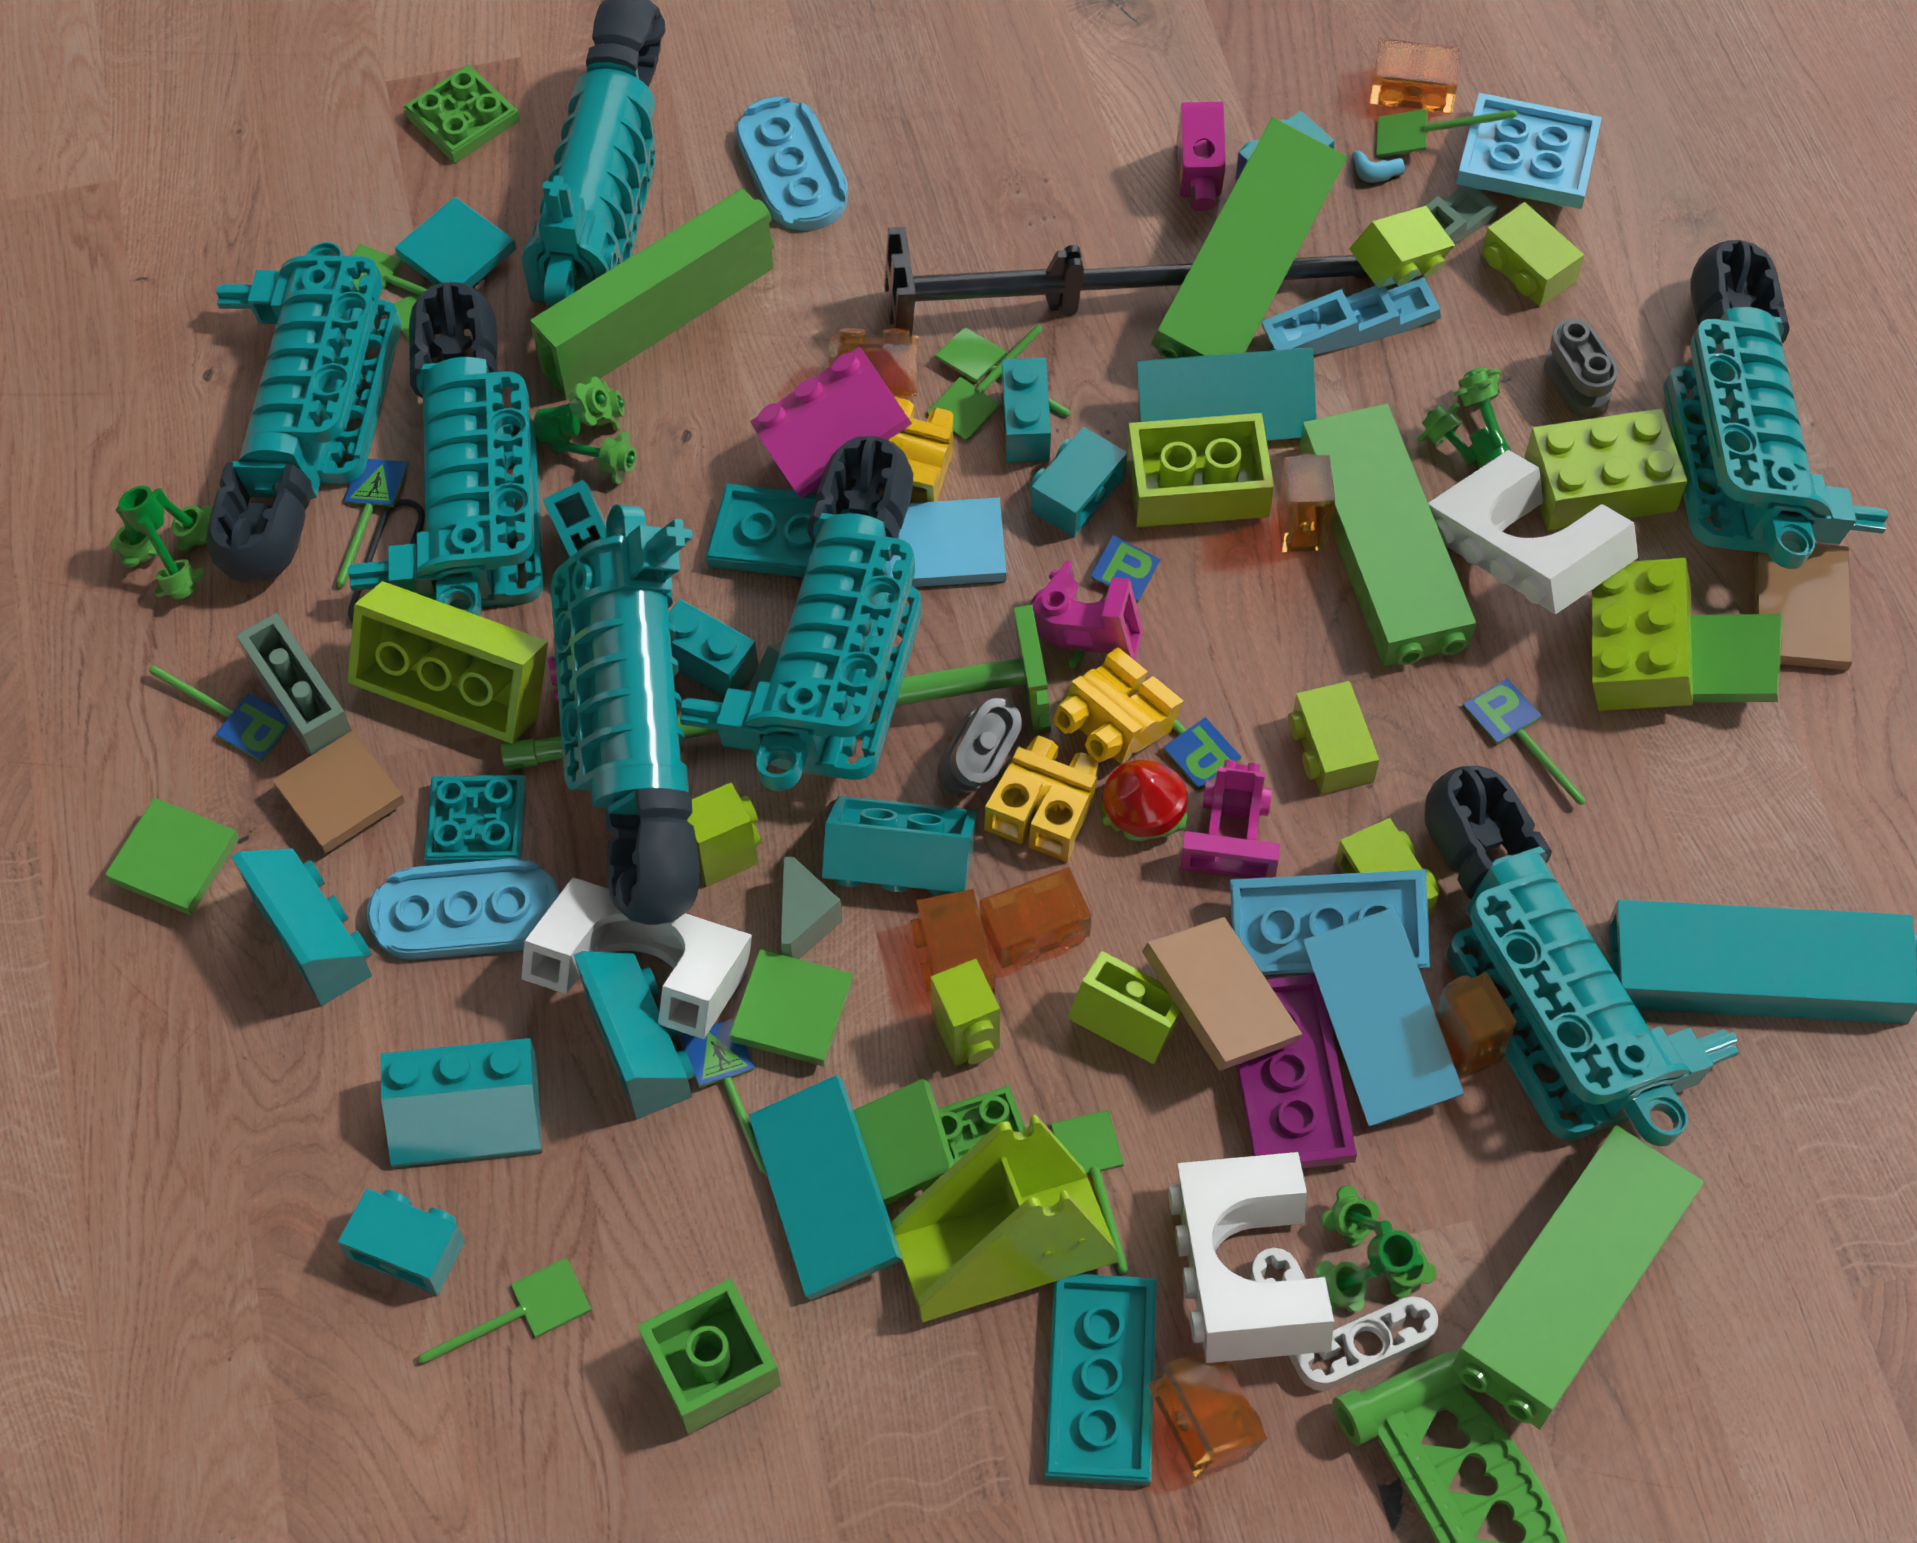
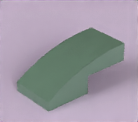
(1463, 212)

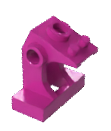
(1090, 626)
(1235, 794)

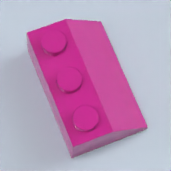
(824, 415)

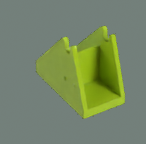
(1001, 1223)

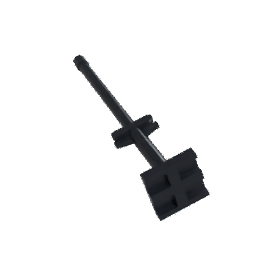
(1059, 282)

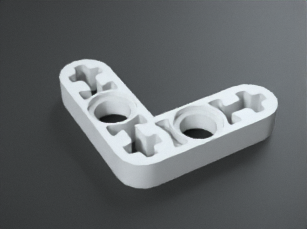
(1395, 1314)

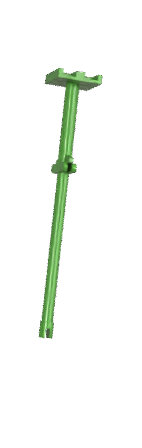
(1025, 671)

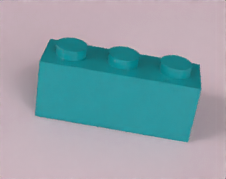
(899, 845)
(305, 920)
(628, 1022)
(461, 1103)

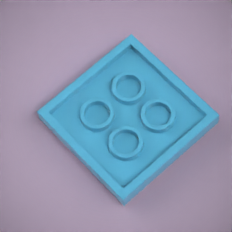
(1535, 156)

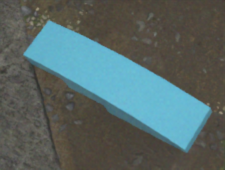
(1349, 321)

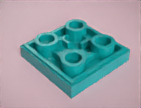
(455, 245)
(475, 818)

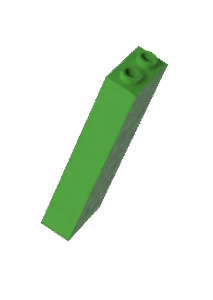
(1250, 245)
(654, 292)
(1390, 538)
(1576, 1277)

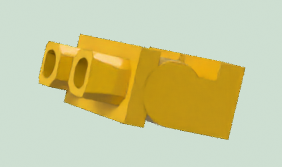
(927, 448)
(1118, 708)
(1044, 795)

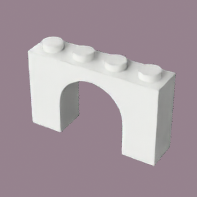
(1544, 569)
(704, 955)
(1233, 1313)

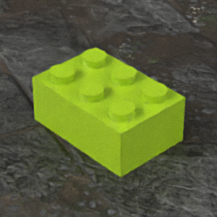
(1608, 461)
(1199, 470)
(1643, 637)

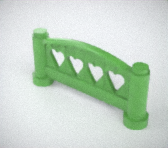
(1399, 1417)

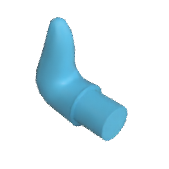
(1377, 171)

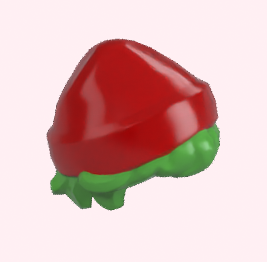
(1144, 800)

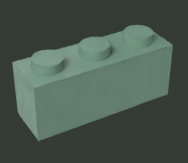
(293, 684)

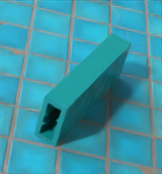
(1765, 961)

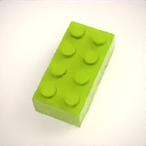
(447, 661)

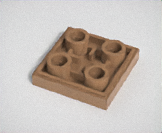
(338, 791)

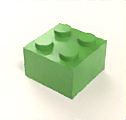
(709, 1355)

